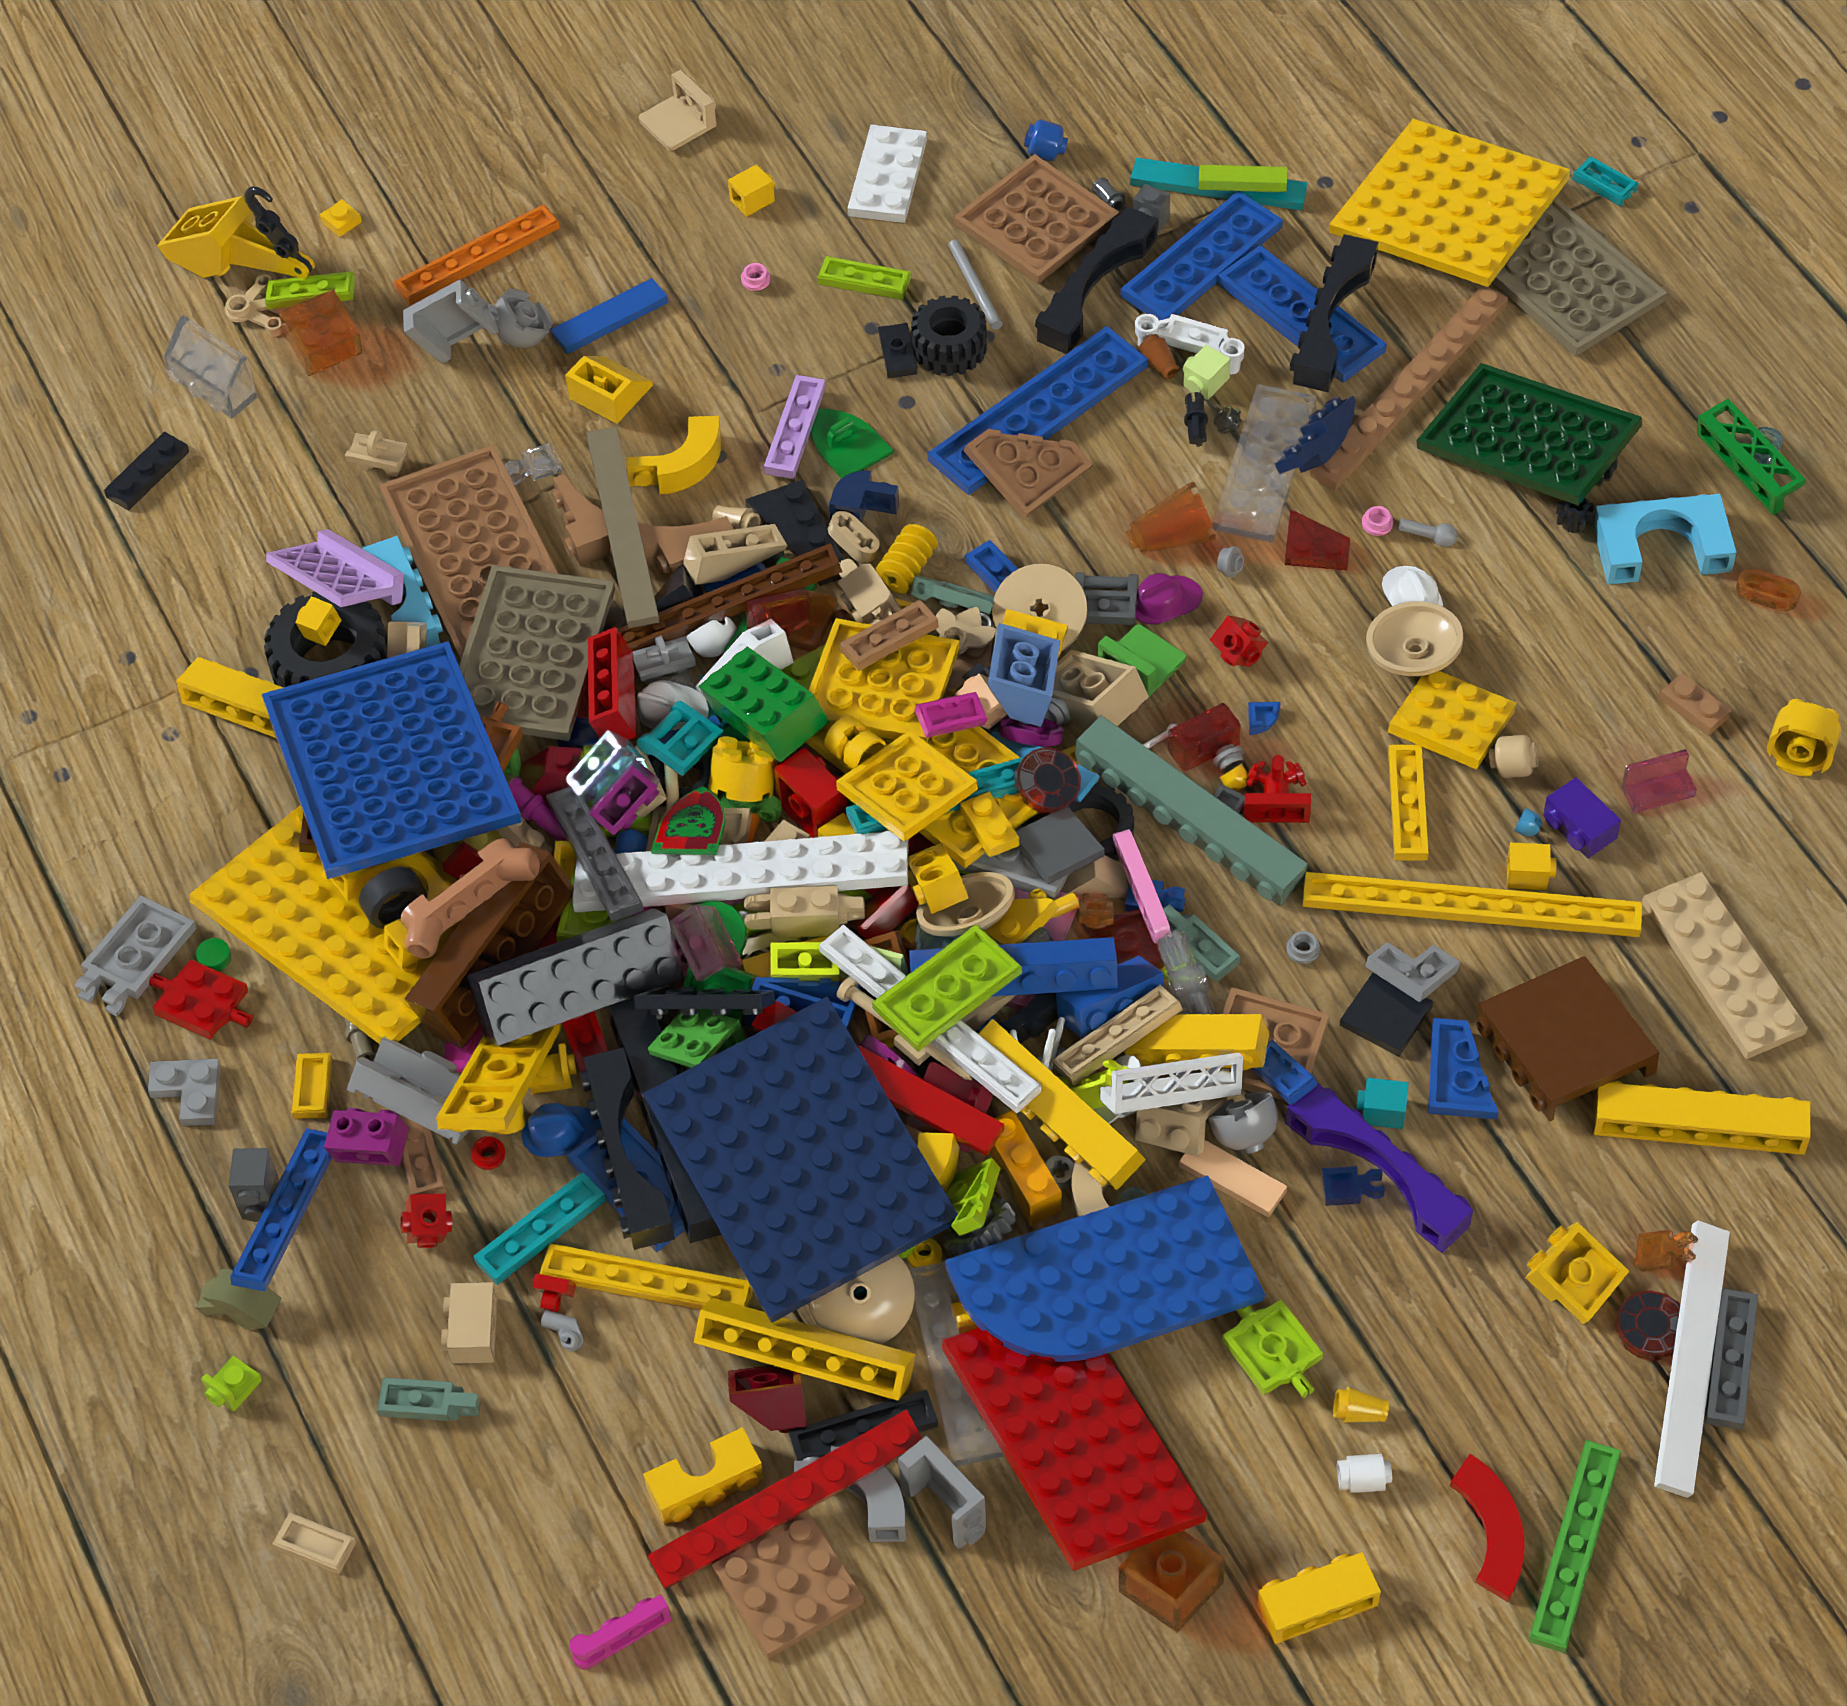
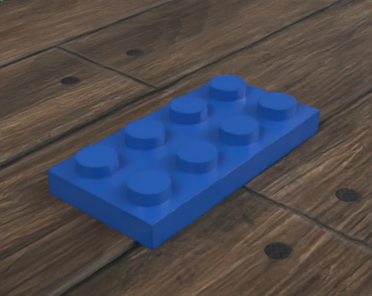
(642, 1156)

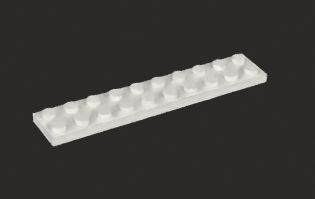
(755, 867)

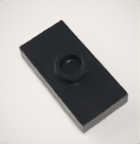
(897, 350)

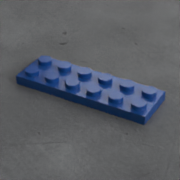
(1199, 256)
(1285, 301)

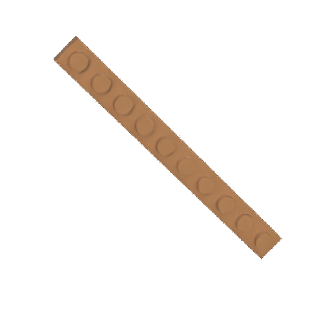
(1411, 385)

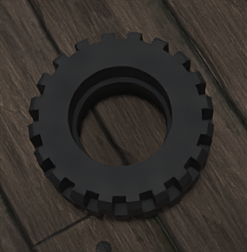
(287, 646)

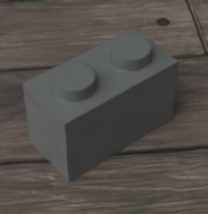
(252, 1181)

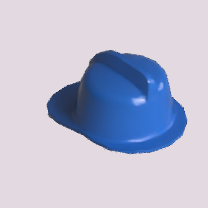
(558, 1129)

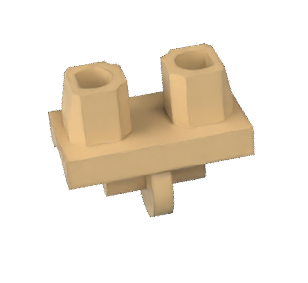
(377, 452)

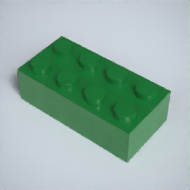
(763, 704)

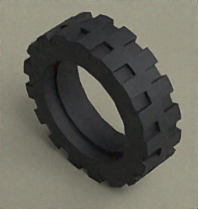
(1112, 803)

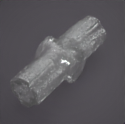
(1184, 976)

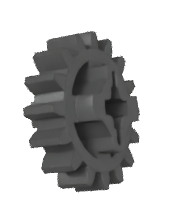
(996, 1224)

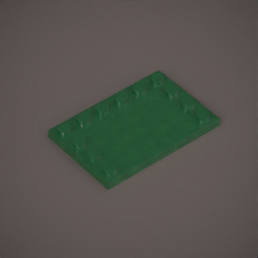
(1529, 433)

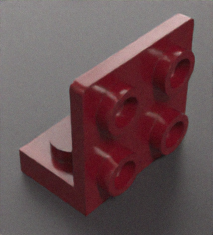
(965, 1090)

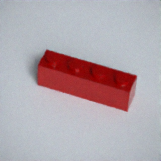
(611, 684)

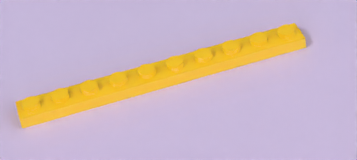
(1473, 904)

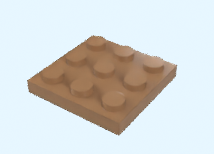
(1289, 1025)
(788, 1584)

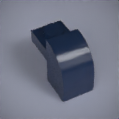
(859, 493)

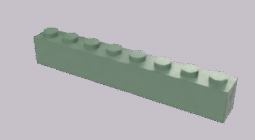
(1190, 811)

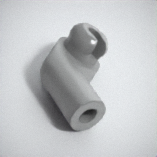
(567, 1327)

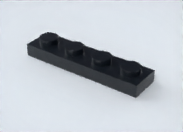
(818, 1437)

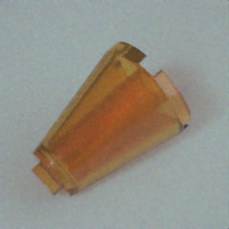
(1172, 522)

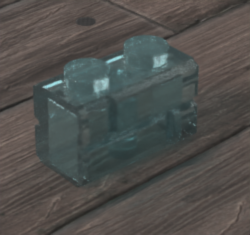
(602, 766)

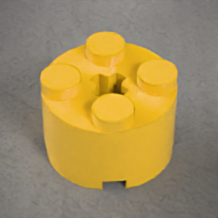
(1804, 738)
(741, 770)

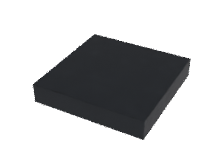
(1385, 1015)

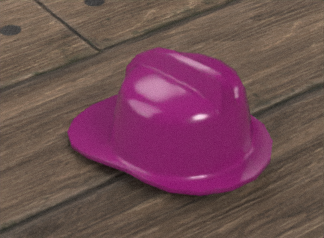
(1166, 597)

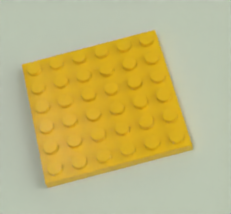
(1450, 201)

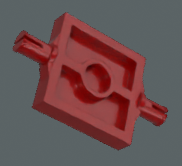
(200, 999)

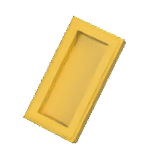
(312, 1085)

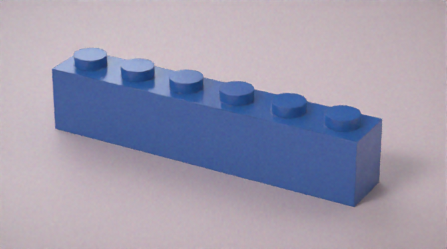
(1053, 966)

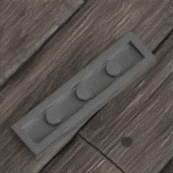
(1731, 1359)

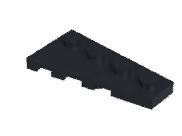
(796, 519)
(690, 1001)

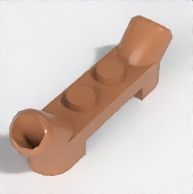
(430, 919)

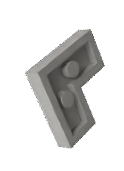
(1413, 976)
(192, 1081)

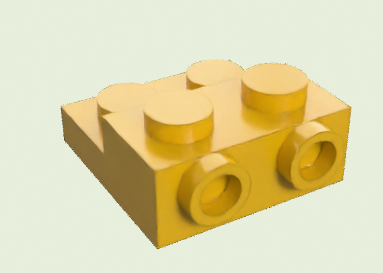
(1576, 1271)

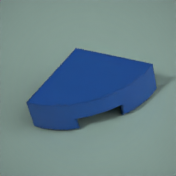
(1262, 716)

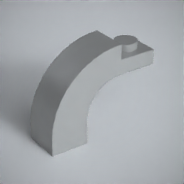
(882, 1500)

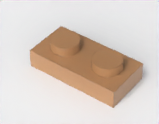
(1695, 704)

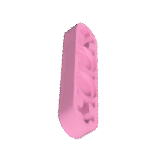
(1141, 885)

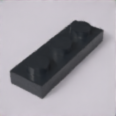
(146, 471)

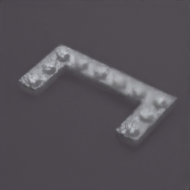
(965, 1433)

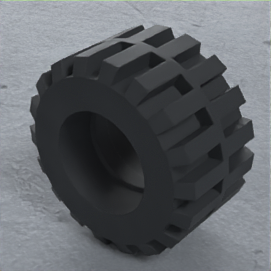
(944, 352)

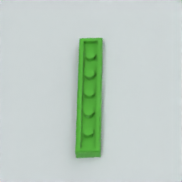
(1574, 1546)

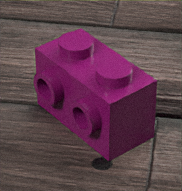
(624, 797)
(366, 1137)

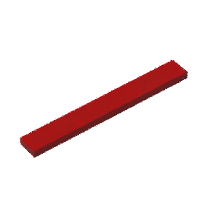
(916, 1095)

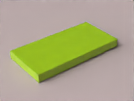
(947, 987)

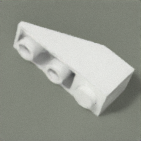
(766, 640)

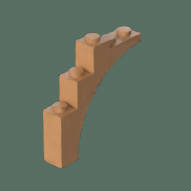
(589, 539)

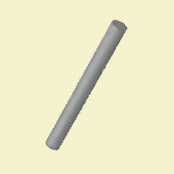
(975, 284)

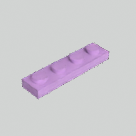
(794, 427)

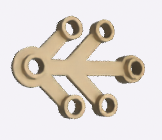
(247, 307)

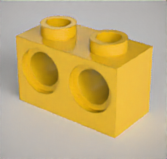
(935, 879)

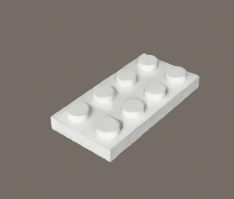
(887, 173)

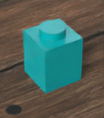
(1383, 1102)

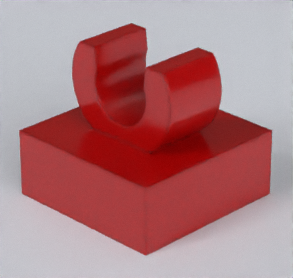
(552, 1290)

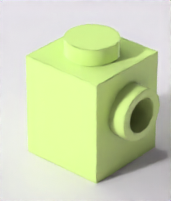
(1206, 371)

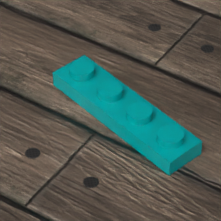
(539, 1228)

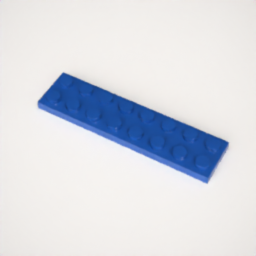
(1044, 402)

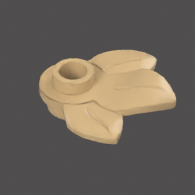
(966, 628)

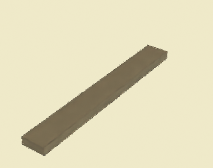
(622, 528)

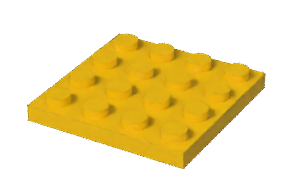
(887, 690)

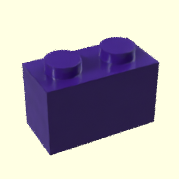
(1581, 818)

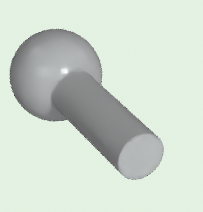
(1443, 535)

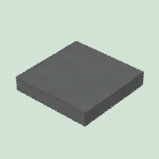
(1058, 845)

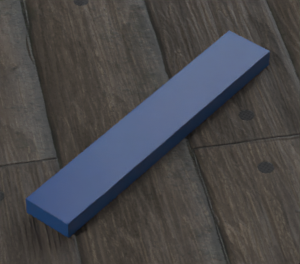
(283, 1213)

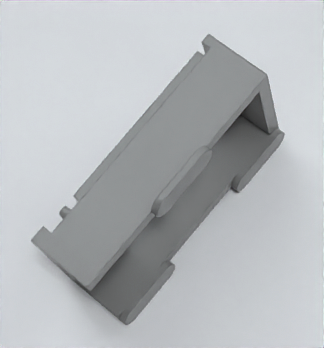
(407, 1083)

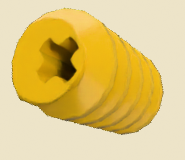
(906, 557)

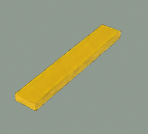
(642, 1278)

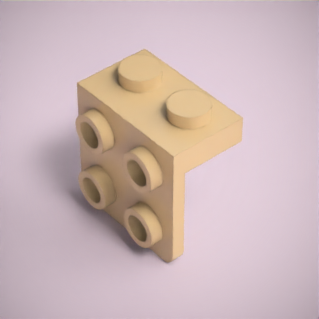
(682, 116)
(1177, 1126)

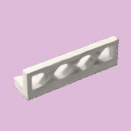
(1175, 1089)

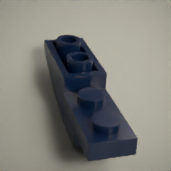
(1320, 436)

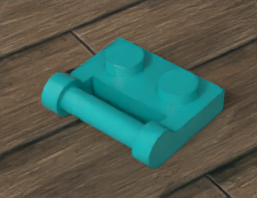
(687, 744)

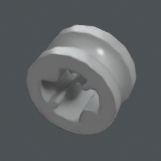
(1066, 1165)

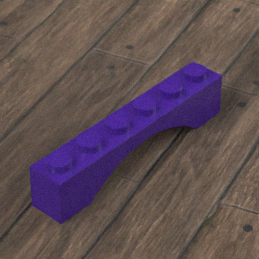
(1328, 1122)

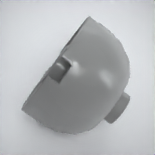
(520, 320)
(1245, 1122)

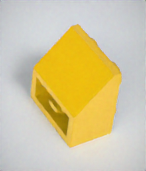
(605, 386)

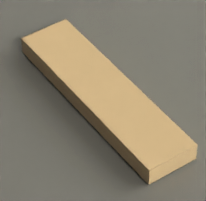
(1116, 1035)

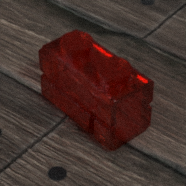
(1203, 736)

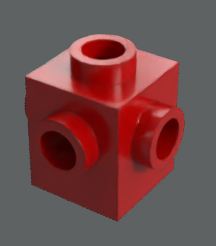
(1239, 641)
(426, 1220)

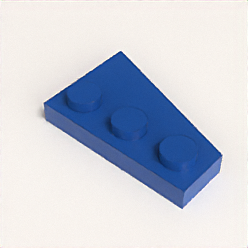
(1456, 1074)

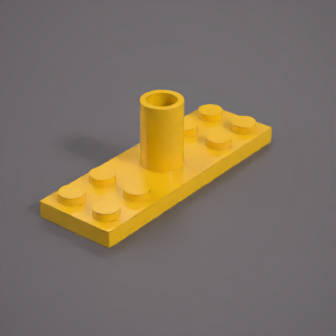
(495, 1083)

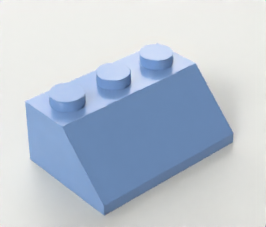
(1023, 673)

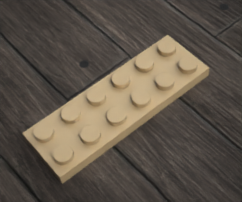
(1724, 965)

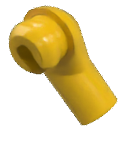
(1066, 903)

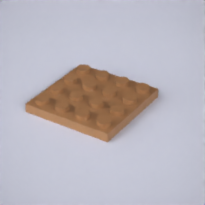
(1036, 218)

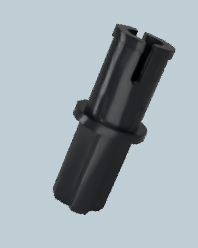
(1196, 419)

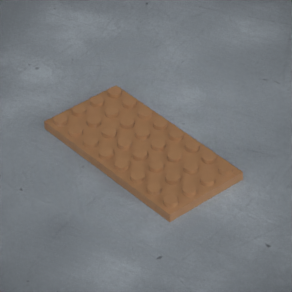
(457, 526)

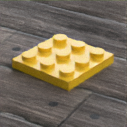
(1452, 718)
(907, 785)

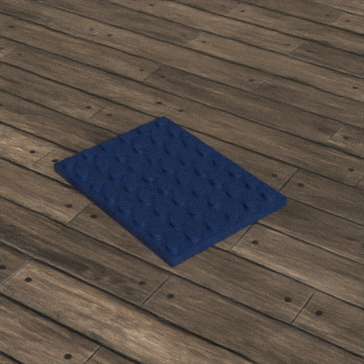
(800, 1159)

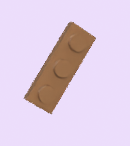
(889, 635)

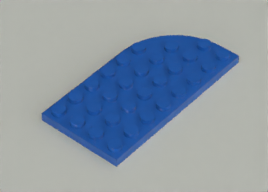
(1109, 1276)

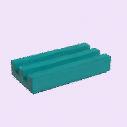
(1602, 183)

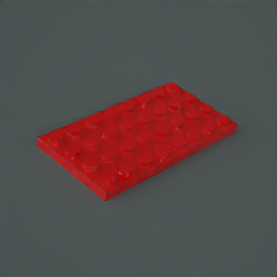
(1077, 1447)

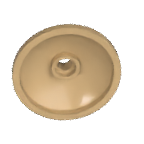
(1414, 638)
(988, 902)
(877, 1316)

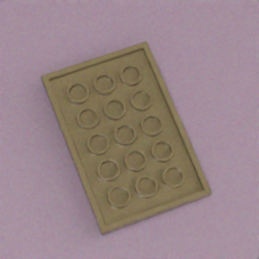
(1575, 281)
(533, 647)

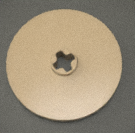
(1048, 586)

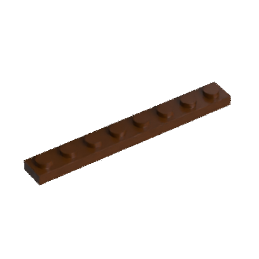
(733, 598)

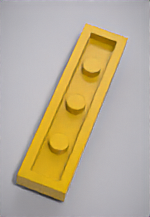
(1408, 803)

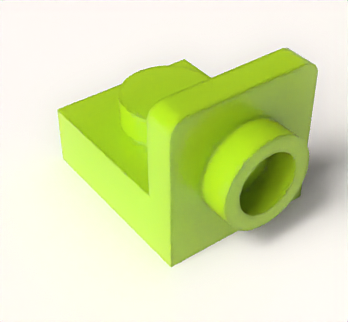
(231, 1384)

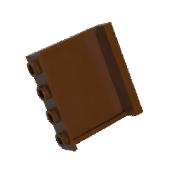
(1565, 1035)

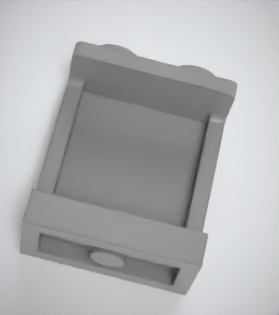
(448, 318)
(928, 1466)

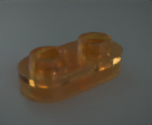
(1768, 589)

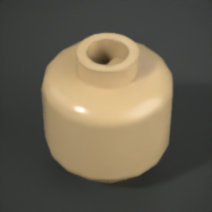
(1514, 756)

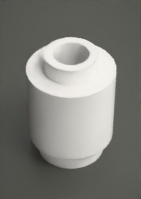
(1364, 1473)

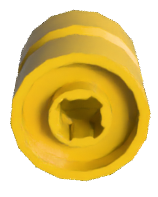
(852, 741)

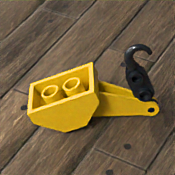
(224, 234)

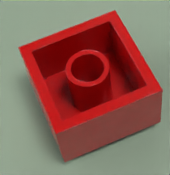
(808, 791)

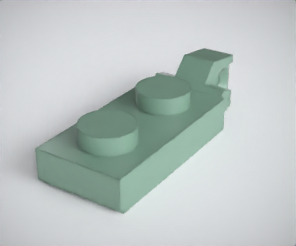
(952, 594)
(1207, 947)
(425, 1400)

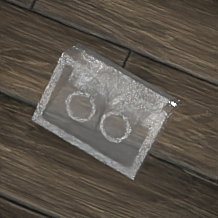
(209, 368)

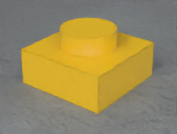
(340, 218)

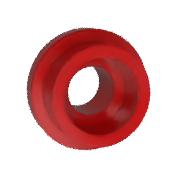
(485, 1145)

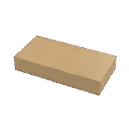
(314, 1543)

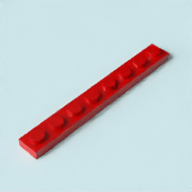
(784, 1500)

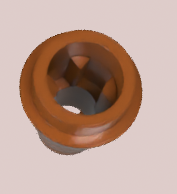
(1159, 356)

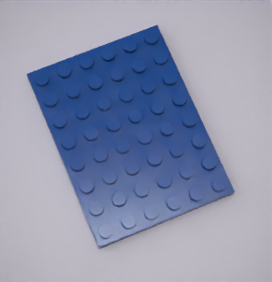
(390, 759)

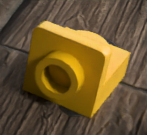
(555, 1072)

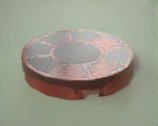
(1047, 780)
(1648, 1324)

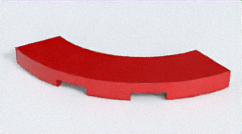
(1501, 1526)

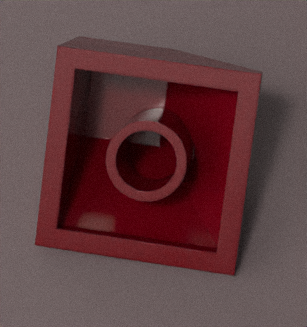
(548, 770)
(769, 1396)

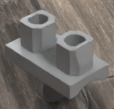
(663, 659)

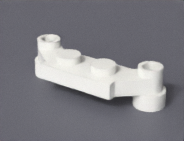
(1191, 336)

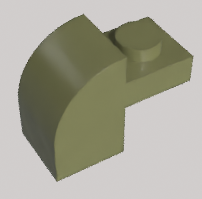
(245, 1306)

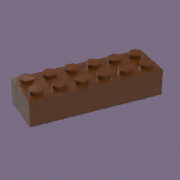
(490, 934)

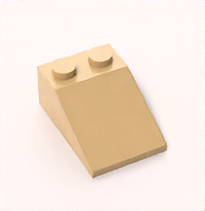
(1097, 688)

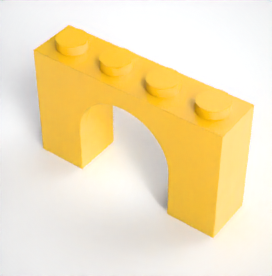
(395, 932)

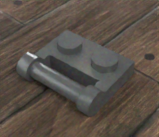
(1110, 606)

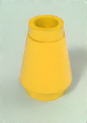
(1357, 1406)

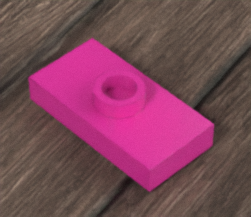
(951, 714)

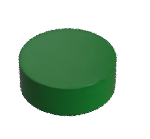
(214, 954)

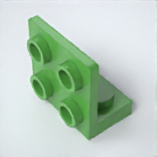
(1147, 652)
(696, 1038)

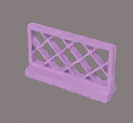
(339, 569)

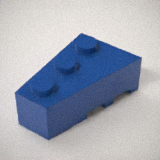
(802, 994)

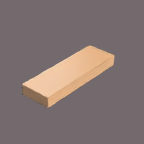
(1235, 1178)

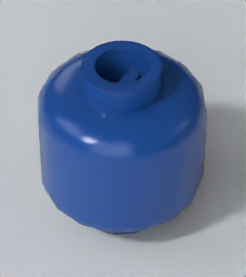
(1045, 140)

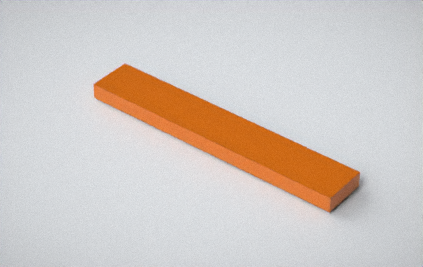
(476, 254)

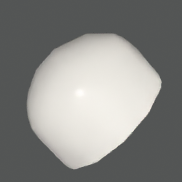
(712, 637)

